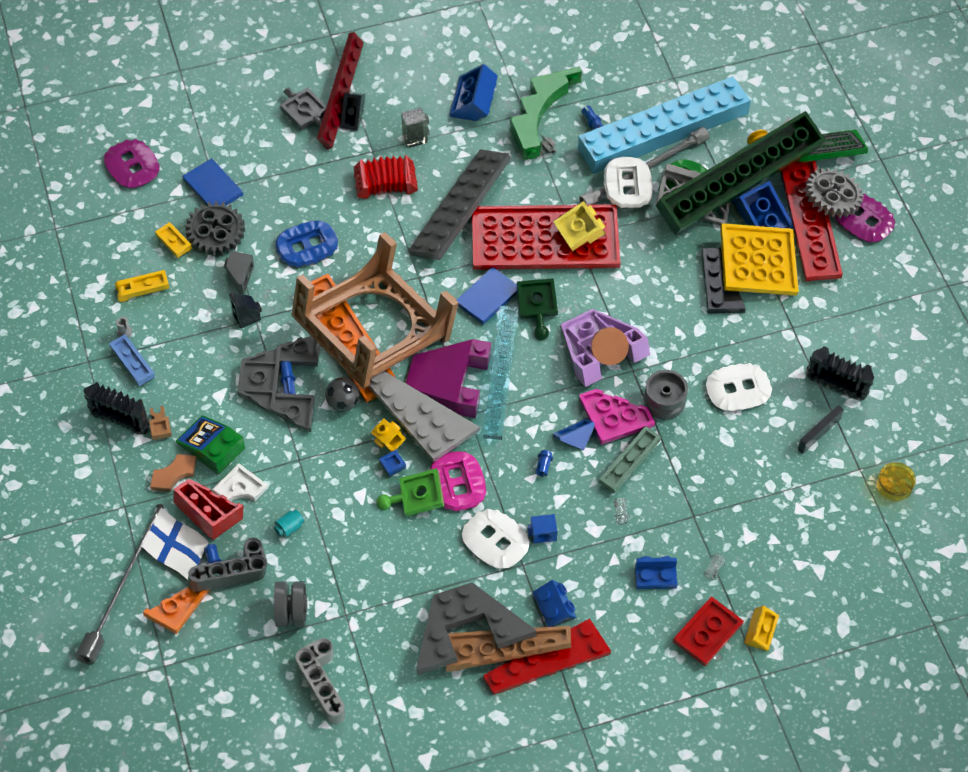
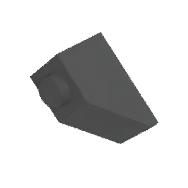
(239, 269)

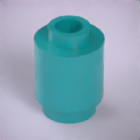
(288, 523)

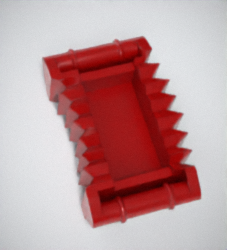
(384, 176)

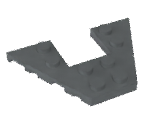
(260, 381)
(461, 607)

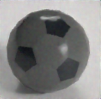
(342, 394)

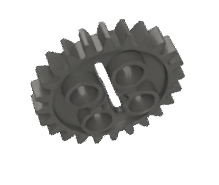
(215, 228)

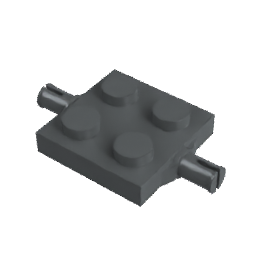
(303, 108)

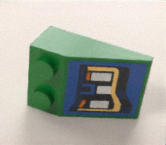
(212, 443)

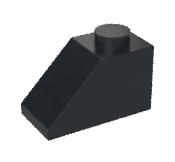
(352, 110)
(244, 309)

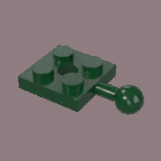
(532, 309)

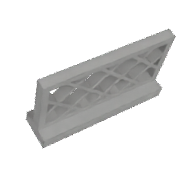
(682, 176)

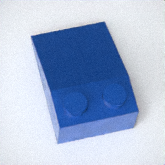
(763, 208)

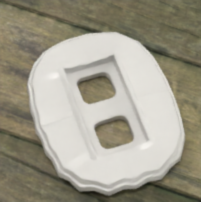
(641, 182)
(742, 398)
(486, 548)

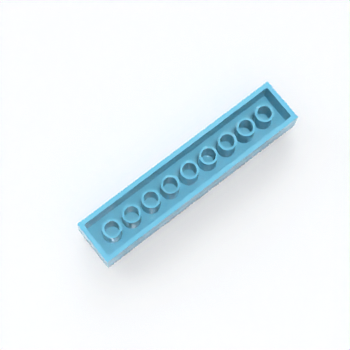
(664, 124)

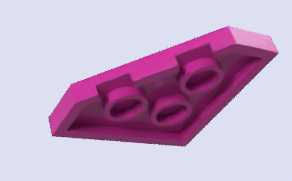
(614, 415)

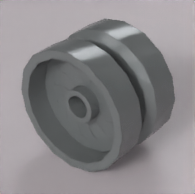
(665, 394)
(287, 603)

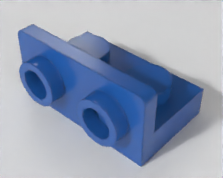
(656, 573)

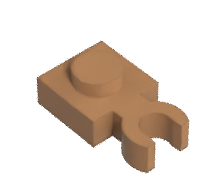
(159, 424)

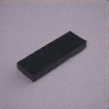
(820, 429)

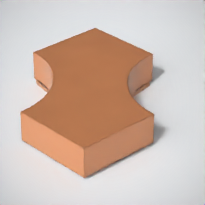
(180, 468)

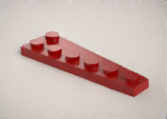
(585, 647)

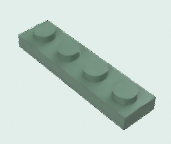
(629, 459)

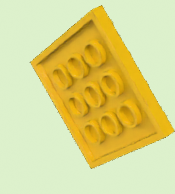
(758, 259)

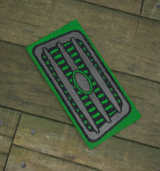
(838, 145)

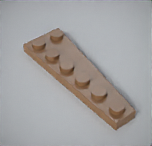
(480, 648)

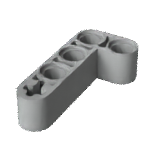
(323, 684)

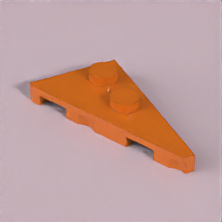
(176, 610)

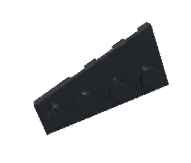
(717, 298)

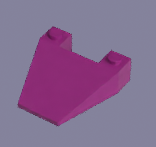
(443, 371)

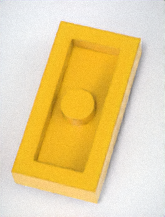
(173, 240)

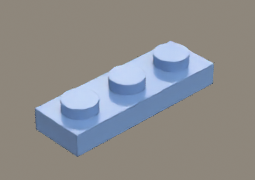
(132, 360)

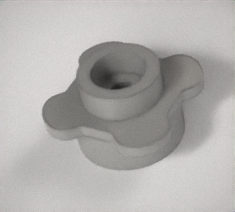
(548, 144)

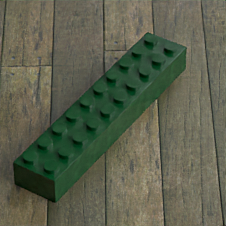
(740, 172)

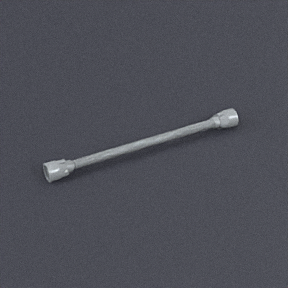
(696, 137)

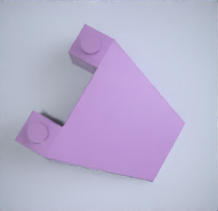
(578, 336)

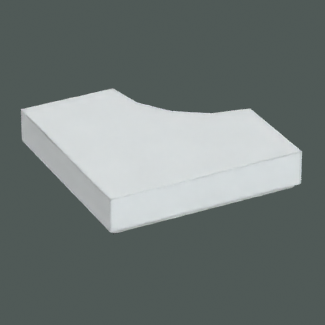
(240, 484)

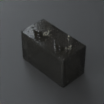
(415, 127)

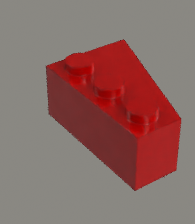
(206, 509)

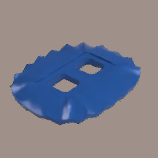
(302, 234)

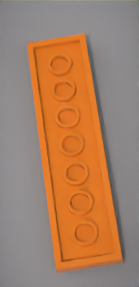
(344, 326)

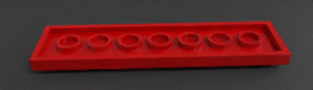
(811, 227)

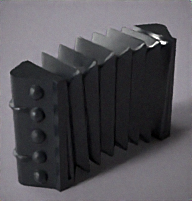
(840, 374)
(116, 407)

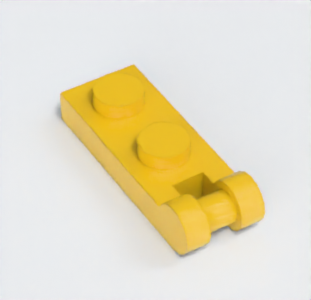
(141, 285)

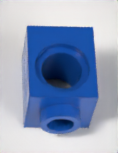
(543, 528)

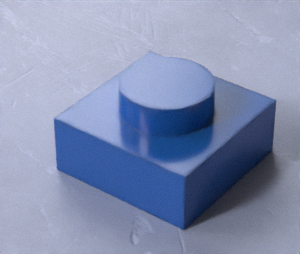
(392, 463)

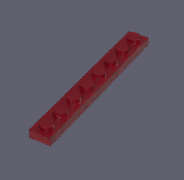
(341, 85)

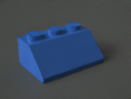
(474, 94)

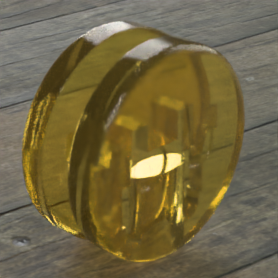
(896, 481)

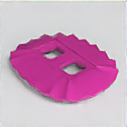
(471, 477)

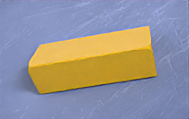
(761, 628)

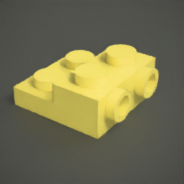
(580, 226)

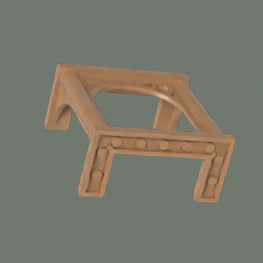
(379, 269)

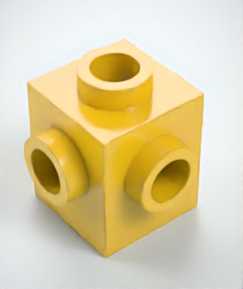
(388, 435)

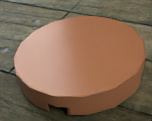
(609, 346)

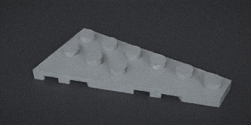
(425, 420)

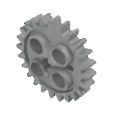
(834, 192)

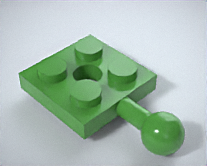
(409, 488)

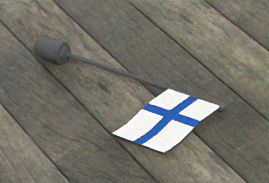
(167, 543)

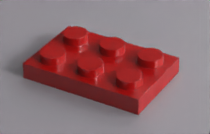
(708, 631)

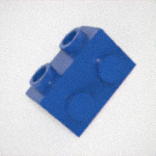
(554, 603)

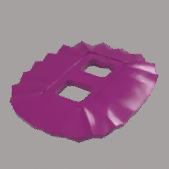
(120, 169)
(858, 227)

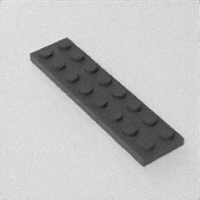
(459, 204)

